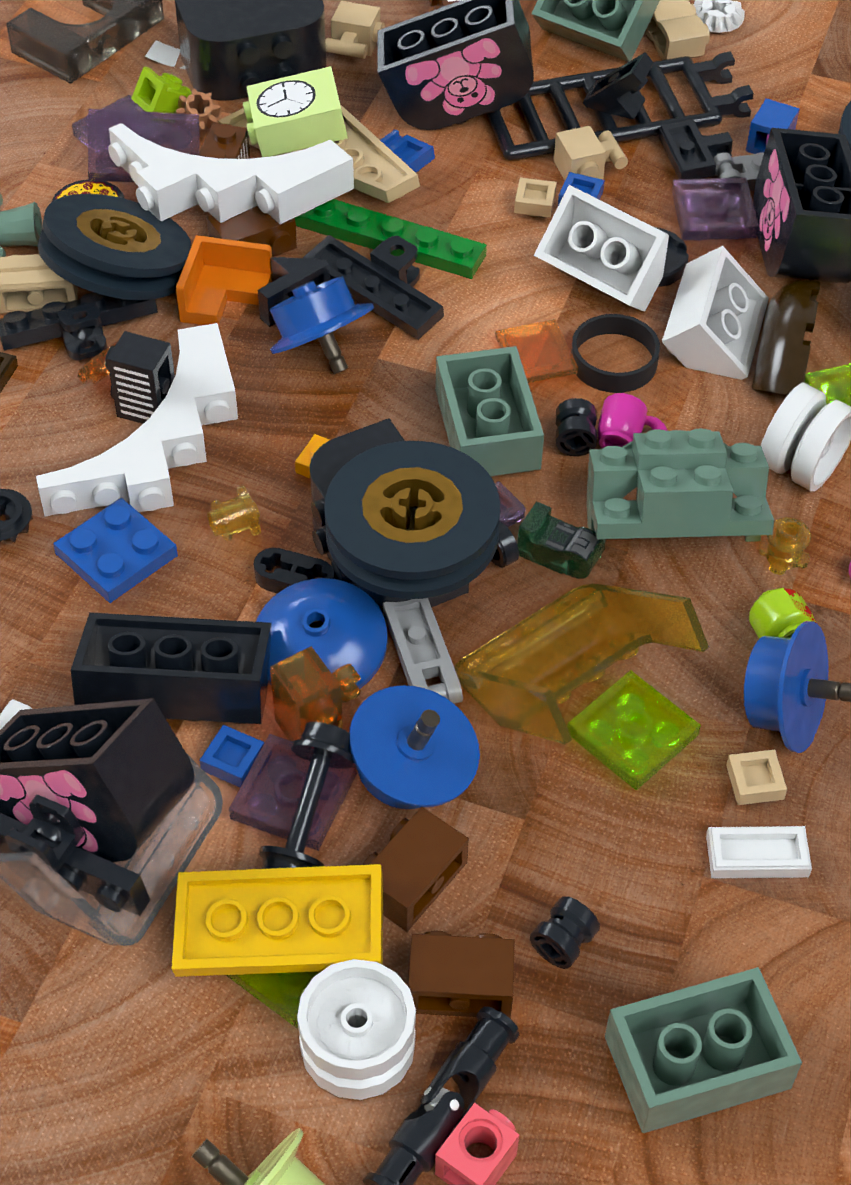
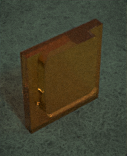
(540, 350)

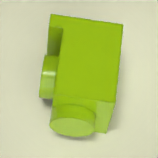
(158, 92)

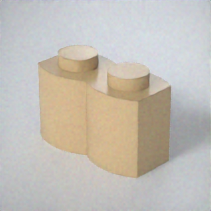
(677, 30)

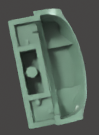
(681, 486)

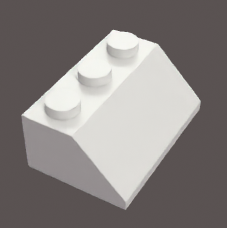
(605, 248)
(716, 316)

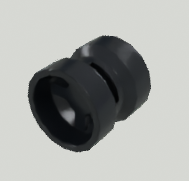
(576, 427)
(562, 935)

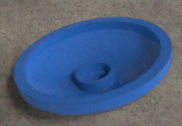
(351, 631)

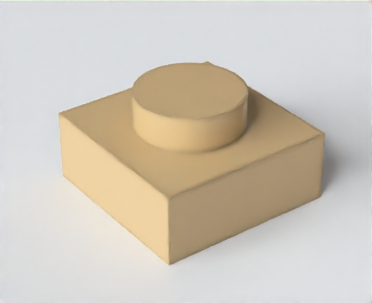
(535, 197)
(756, 777)

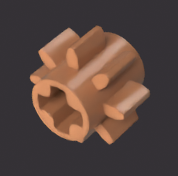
(202, 105)

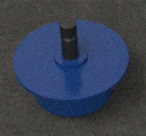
(315, 314)
(790, 685)
(413, 747)

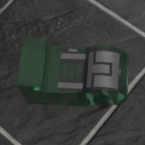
(558, 544)

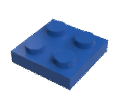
(115, 549)

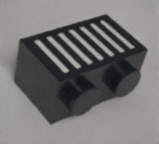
(139, 375)

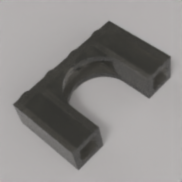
(78, 48)

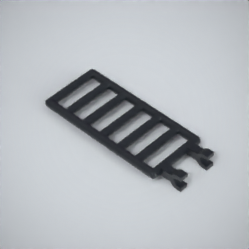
(695, 73)

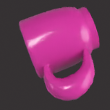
(621, 417)

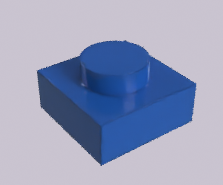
(587, 184)
(230, 755)

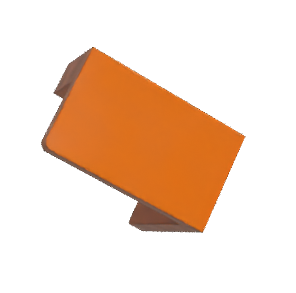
(219, 273)

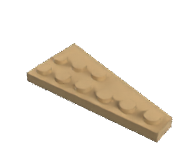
(375, 166)

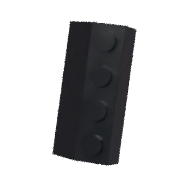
(185, 664)

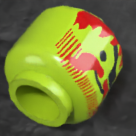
(779, 613)

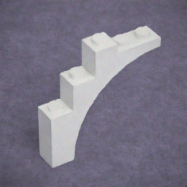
(227, 187)
(168, 439)

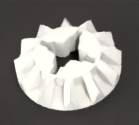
(720, 14)

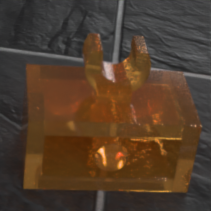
(309, 692)

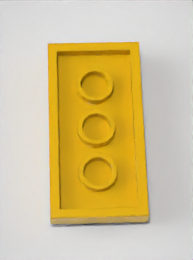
(277, 919)

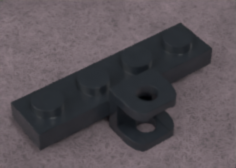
(383, 282)
(75, 321)
(54, 839)

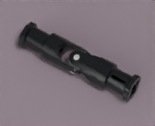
(441, 1110)

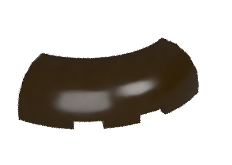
(782, 347)

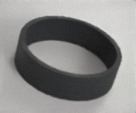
(620, 325)

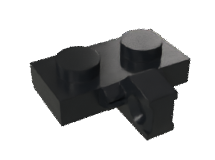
(692, 152)

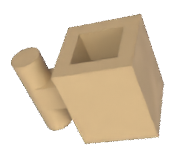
(354, 30)
(585, 154)

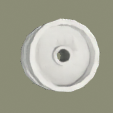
(807, 436)
(357, 1029)

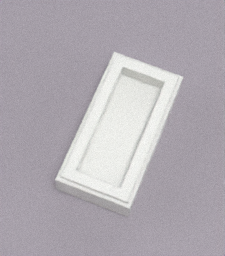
(758, 852)

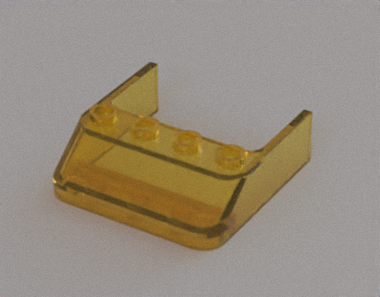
(567, 644)

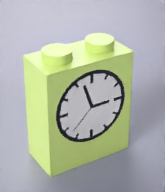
(294, 112)

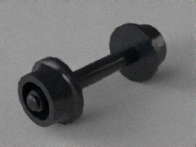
(324, 748)

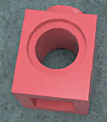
(492, 1128)

